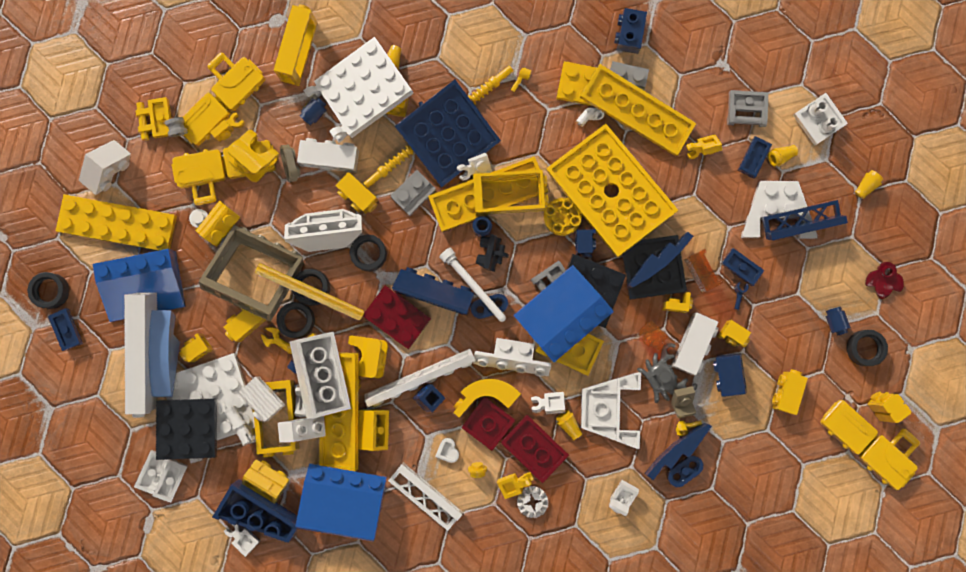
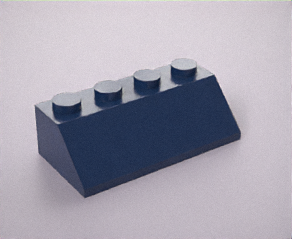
(433, 292)

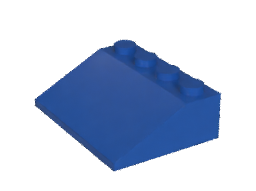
(140, 273)
(563, 313)
(341, 502)

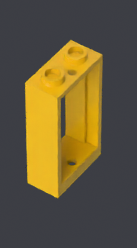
(295, 45)
(503, 176)
(291, 402)

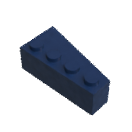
(256, 513)

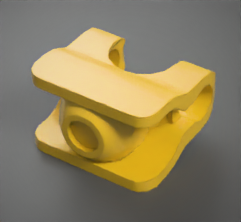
(248, 162)
(373, 356)

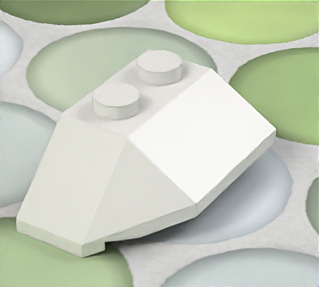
(323, 230)

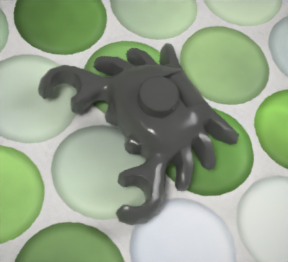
(662, 376)

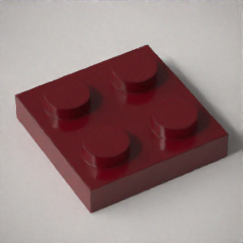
(488, 423)

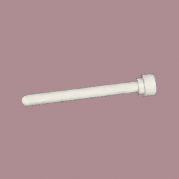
(449, 257)

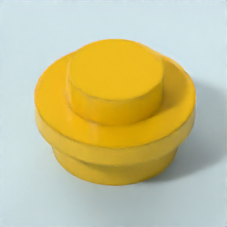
(477, 470)

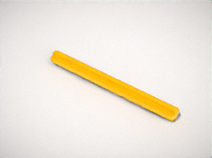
(309, 291)

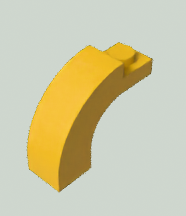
(486, 387)

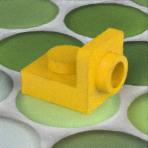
(675, 306)

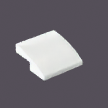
(160, 477)

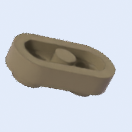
(287, 156)

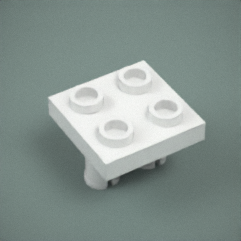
(820, 119)

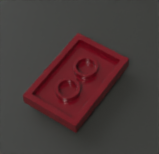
(396, 317)
(534, 448)

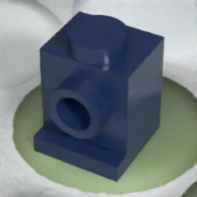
(585, 243)

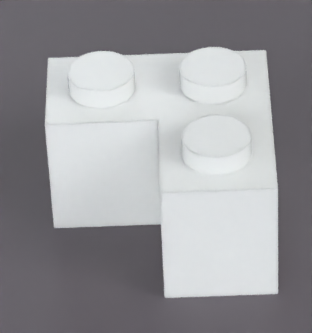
(101, 166)

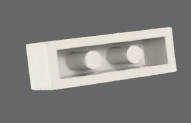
(328, 155)
(695, 344)

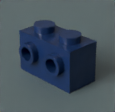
(631, 30)
(731, 375)

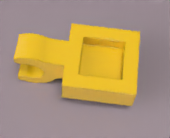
(224, 129)
(705, 145)
(513, 486)

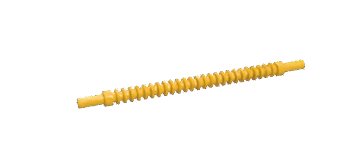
(383, 171)

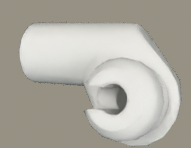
(589, 114)

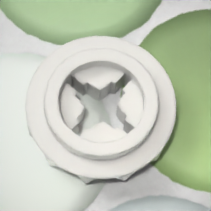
(538, 494)

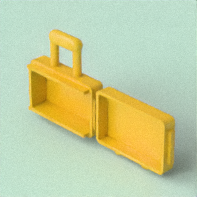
(230, 93)
(209, 168)
(876, 451)

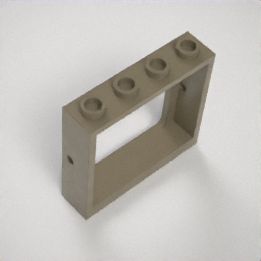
(236, 237)

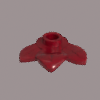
(884, 283)

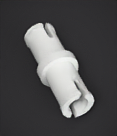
(239, 425)

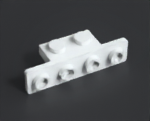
(512, 356)

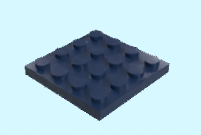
(447, 132)

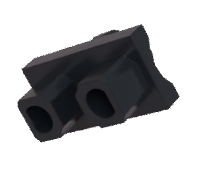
(494, 253)

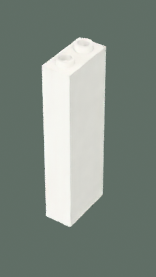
(137, 378)

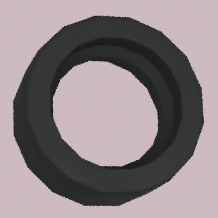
(354, 249)
(307, 273)
(34, 285)
(281, 320)
(882, 348)

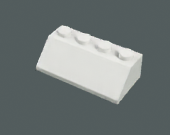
(320, 375)

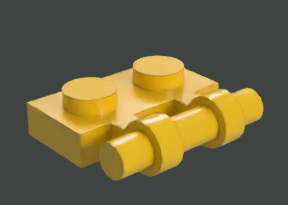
(159, 112)

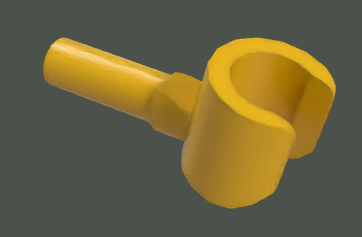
(523, 74)
(682, 427)

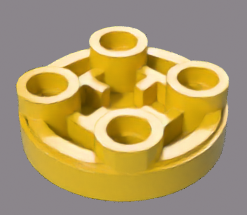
(562, 217)

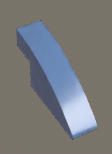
(162, 353)

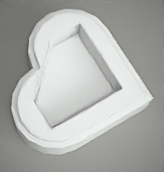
(447, 451)

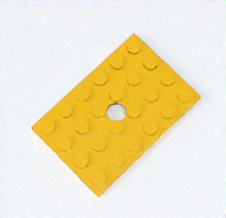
(605, 161)

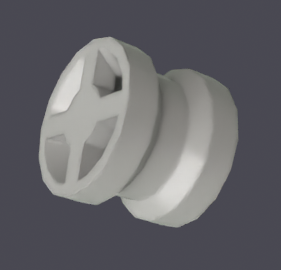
(176, 127)

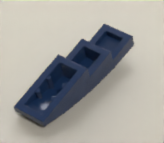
(654, 264)
(684, 445)

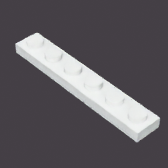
(422, 376)

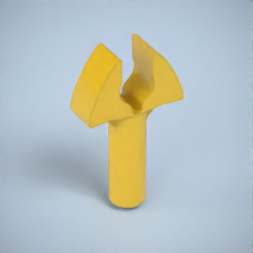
(277, 340)

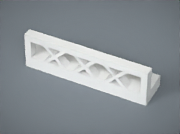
(431, 493)

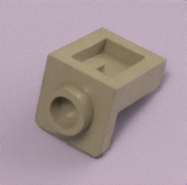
(683, 402)

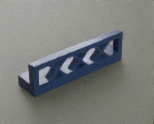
(808, 226)

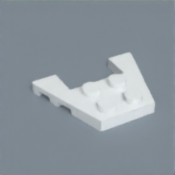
(774, 198)
(602, 409)

